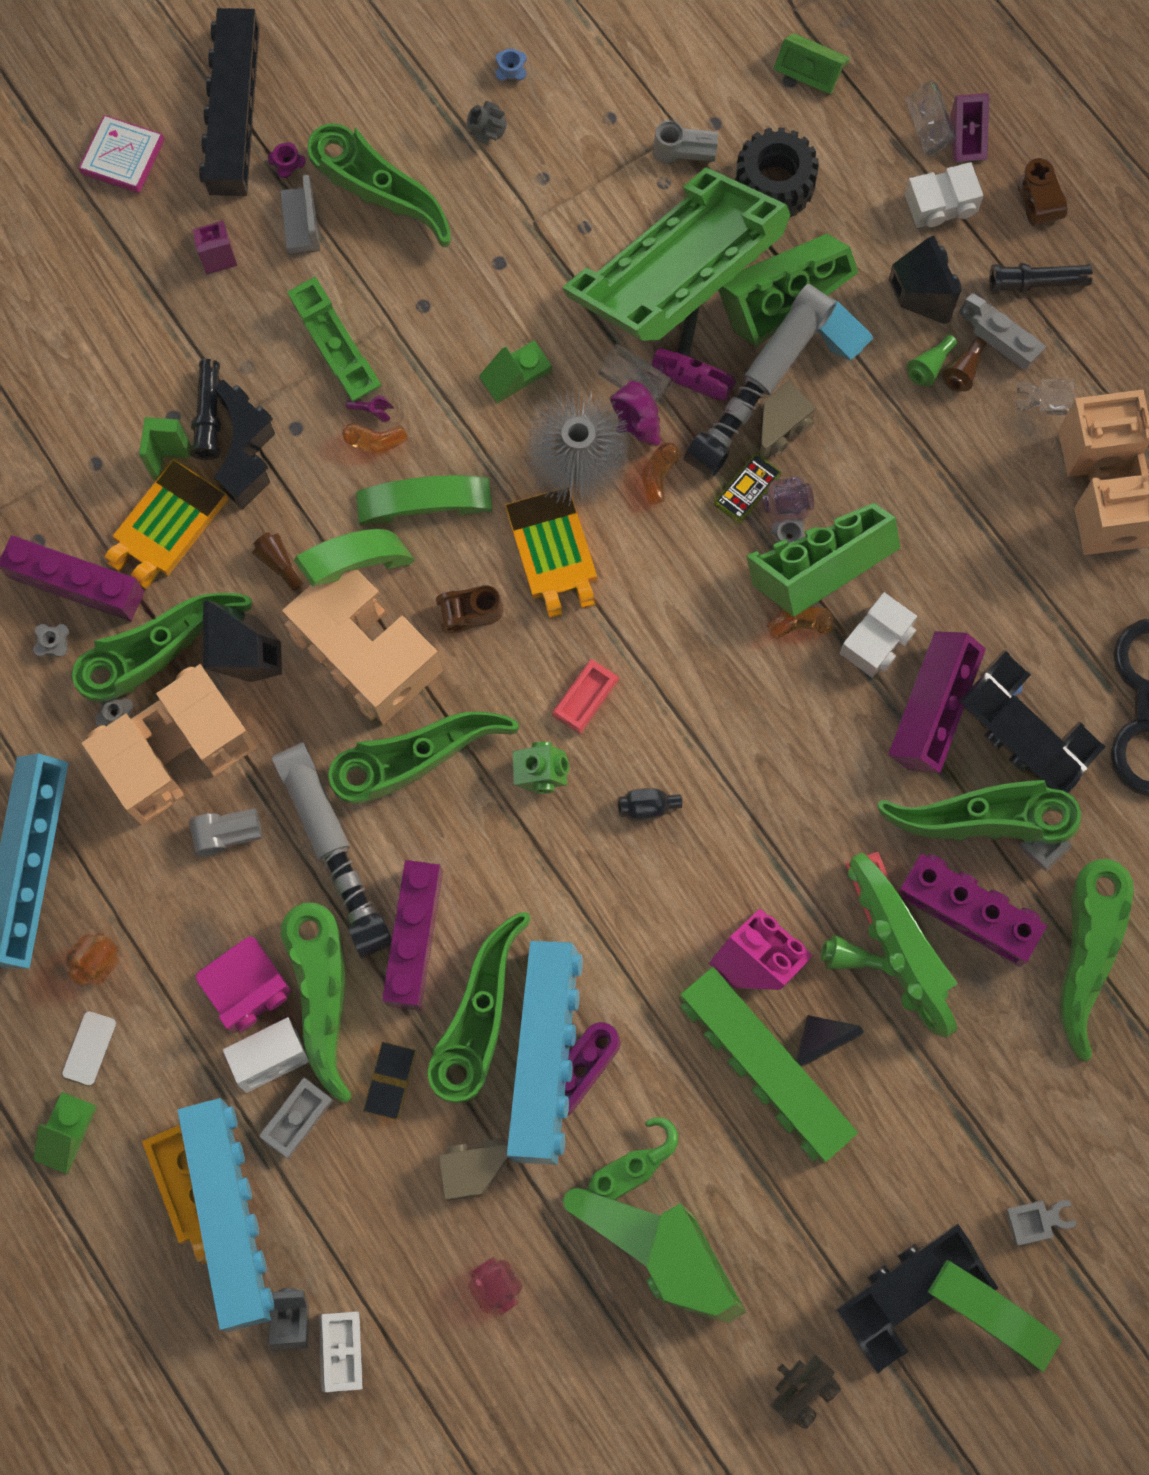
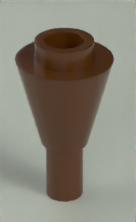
(961, 373)
(273, 554)

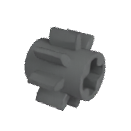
(486, 122)

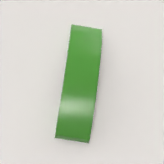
(333, 340)
(423, 496)
(352, 551)
(995, 1315)

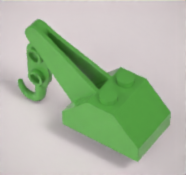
(669, 1245)

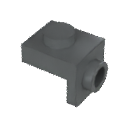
(289, 1320)

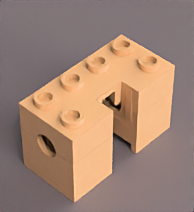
(1107, 442)
(378, 673)
(136, 749)

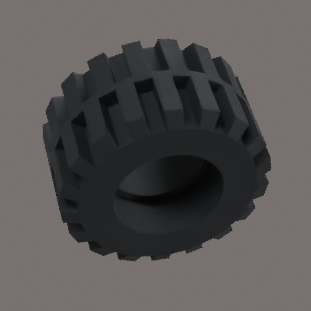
(782, 151)

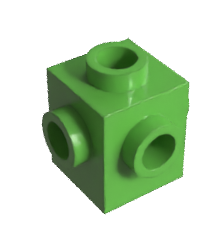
(540, 768)

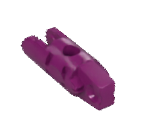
(693, 374)

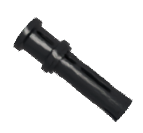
(1024, 277)
(205, 423)

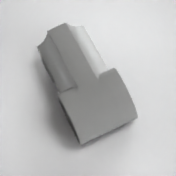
(686, 143)
(215, 832)

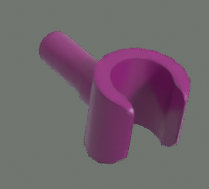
(376, 406)

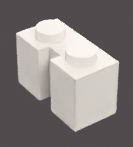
(944, 195)
(878, 636)

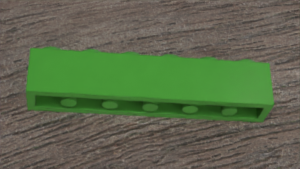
(767, 1065)

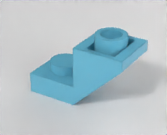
(845, 333)

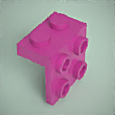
(243, 985)

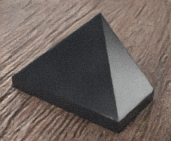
(822, 1037)

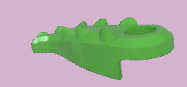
(374, 179)
(146, 649)
(408, 757)
(992, 812)
(1096, 939)
(906, 948)
(321, 983)
(476, 1025)

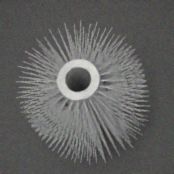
(577, 448)

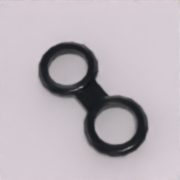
(1141, 721)

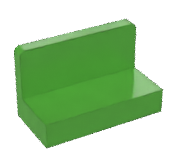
(810, 62)
(160, 439)

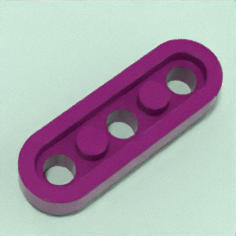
(588, 1055)

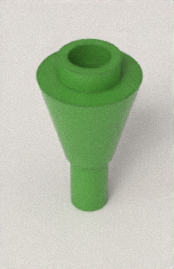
(926, 366)
(844, 955)

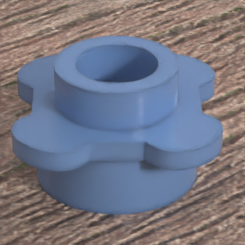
(507, 58)

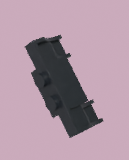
(1023, 733)
(902, 1291)

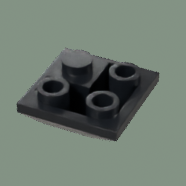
(926, 282)
(239, 644)

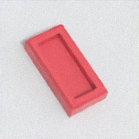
(585, 696)

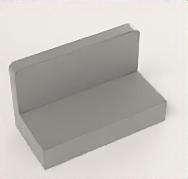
(300, 218)

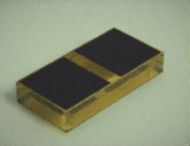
(390, 1081)

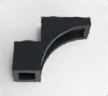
(243, 471)

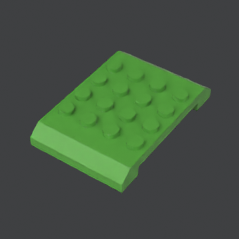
(682, 257)

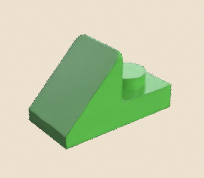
(514, 371)
(64, 1133)

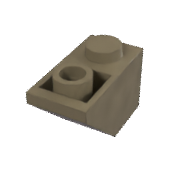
(783, 417)
(472, 1171)

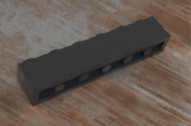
(231, 102)

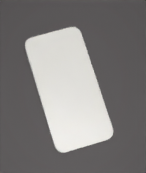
(89, 1048)

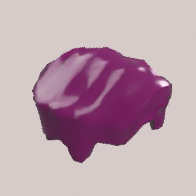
(639, 412)

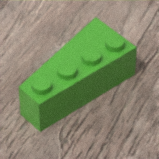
(764, 292)
(825, 559)

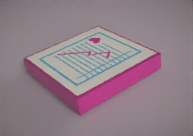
(121, 154)

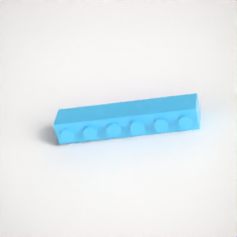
(27, 852)
(544, 1052)
(224, 1215)

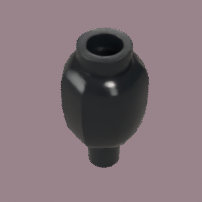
(647, 804)

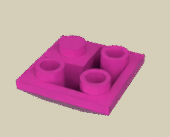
(760, 955)

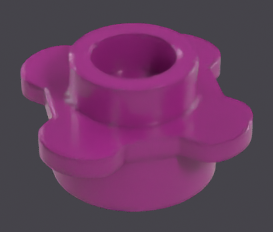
(286, 151)

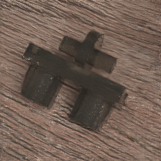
(800, 1387)

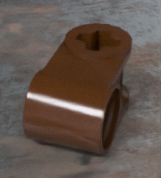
(1042, 193)
(466, 608)

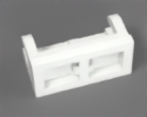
(266, 1055)
(340, 1351)

